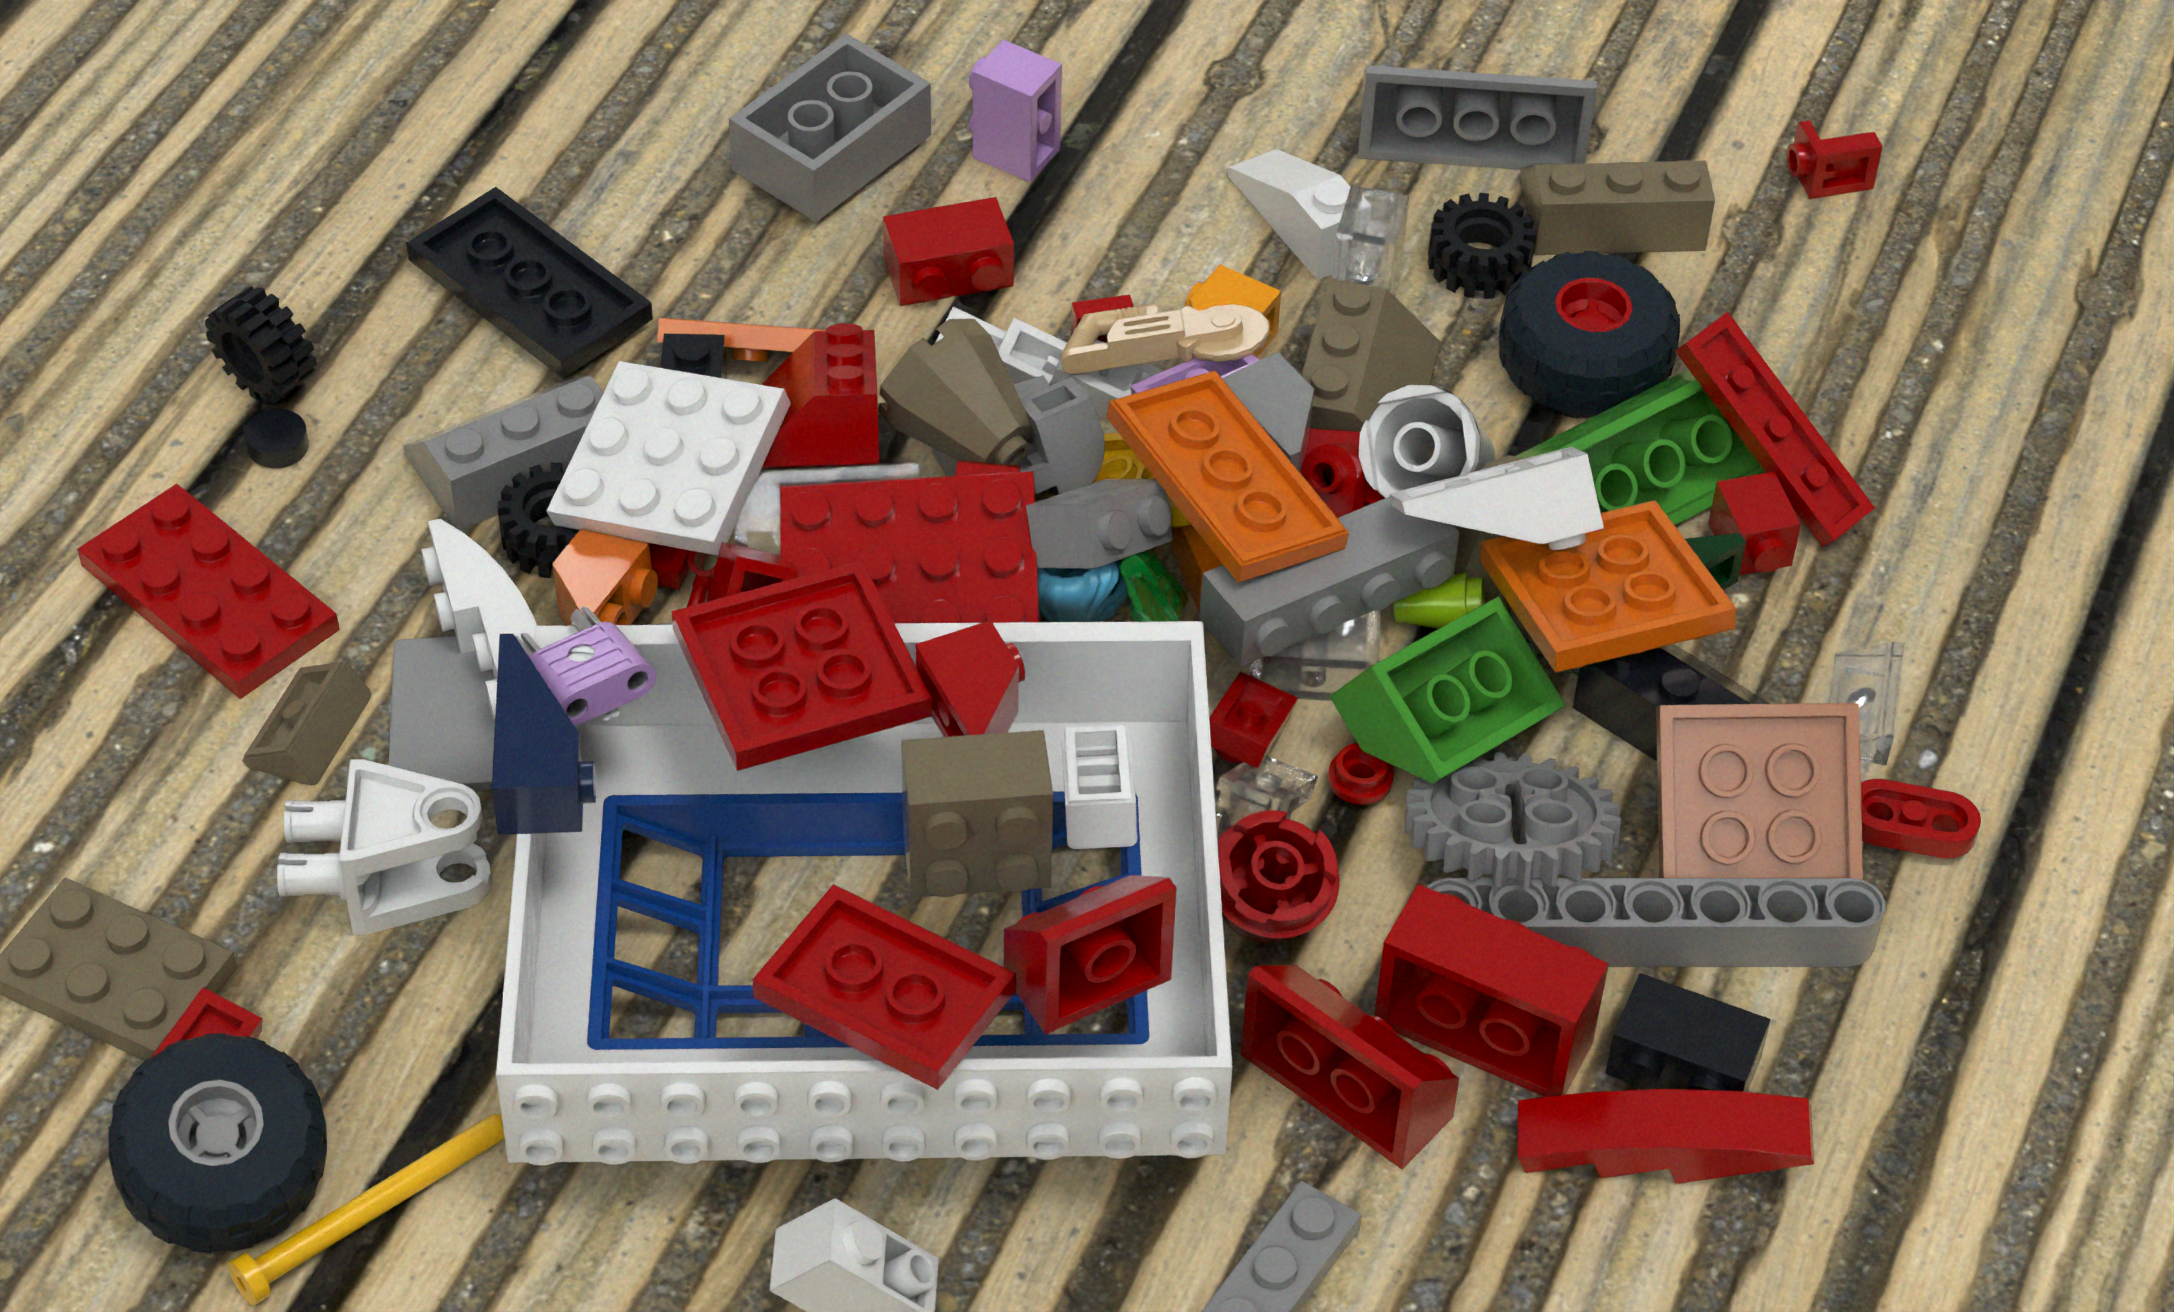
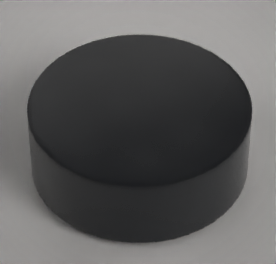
(276, 438)

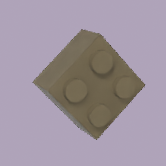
(977, 813)

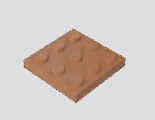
(1759, 791)

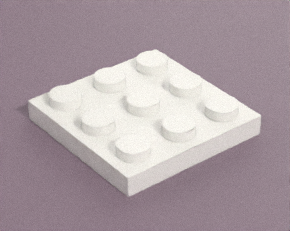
(669, 457)

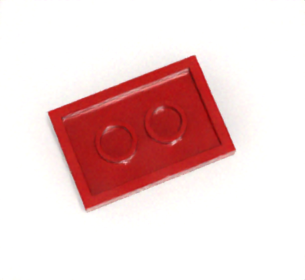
(884, 986)

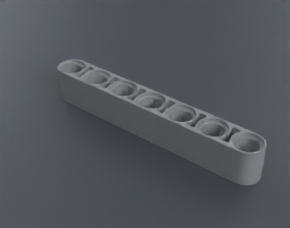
(1693, 918)

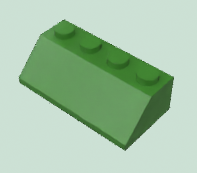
(1659, 447)

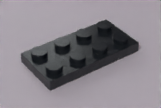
(529, 282)

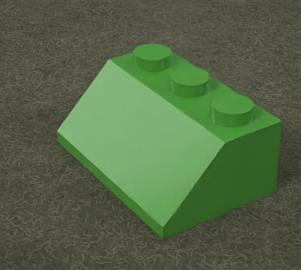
(1449, 695)

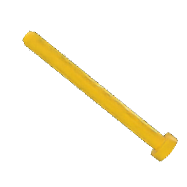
(255, 1275)

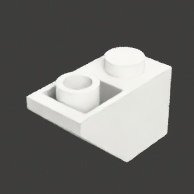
(850, 1264)

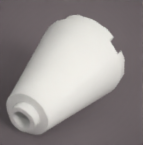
(1420, 439)

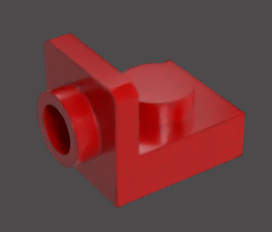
(1835, 163)

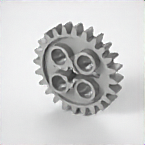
(1556, 819)

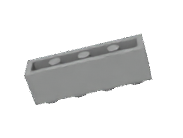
(1382, 563)

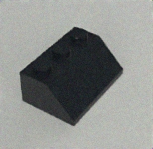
(1625, 691)

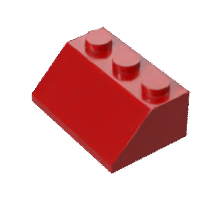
(831, 400)
(1345, 1062)

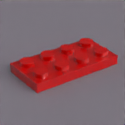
(208, 590)

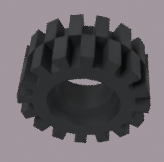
(1481, 223)
(260, 344)
(517, 514)

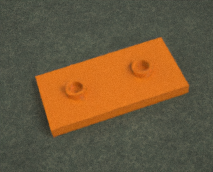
(1227, 476)

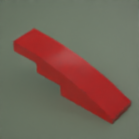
(1659, 1129)

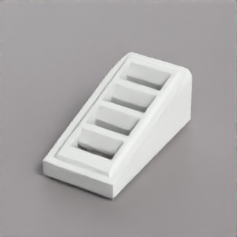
(1100, 789)

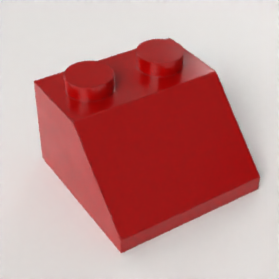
(1093, 949)

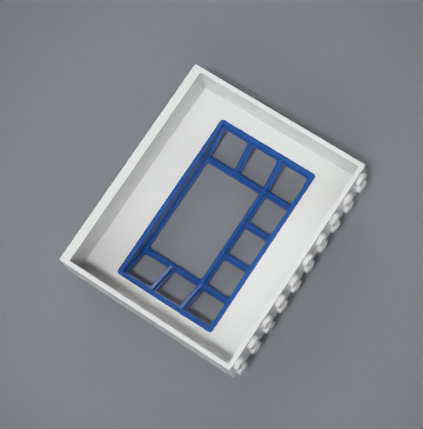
(766, 1099)

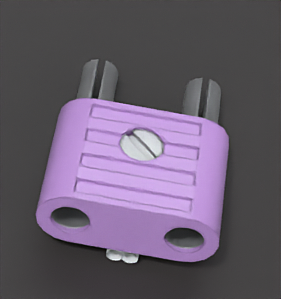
(591, 669)

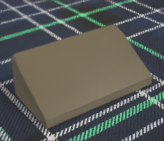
(309, 723)

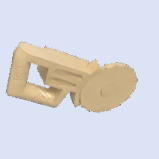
(1148, 336)

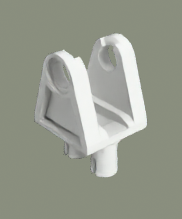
(387, 848)

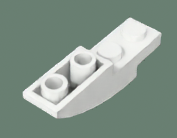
(475, 598)

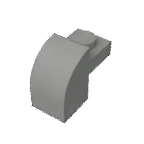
(1064, 438)

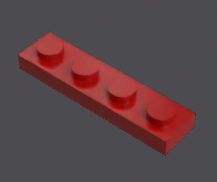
(1775, 429)

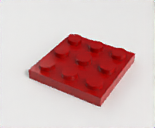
(801, 665)

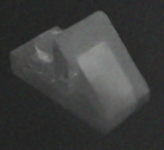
(1253, 790)

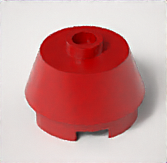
(1275, 877)

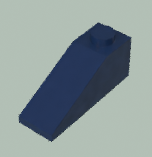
(536, 753)

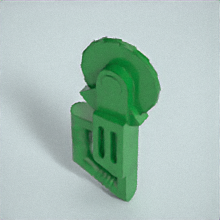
(1152, 589)

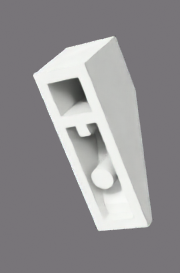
(1298, 202)
(1529, 499)

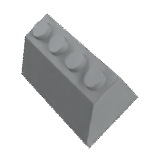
(1474, 118)

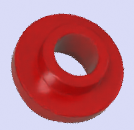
(1354, 763)

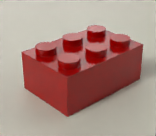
(1490, 992)

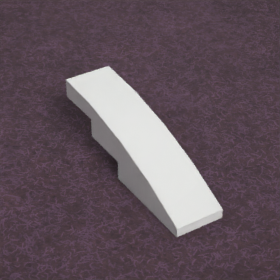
(1035, 353)

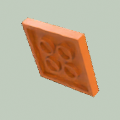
(1614, 594)

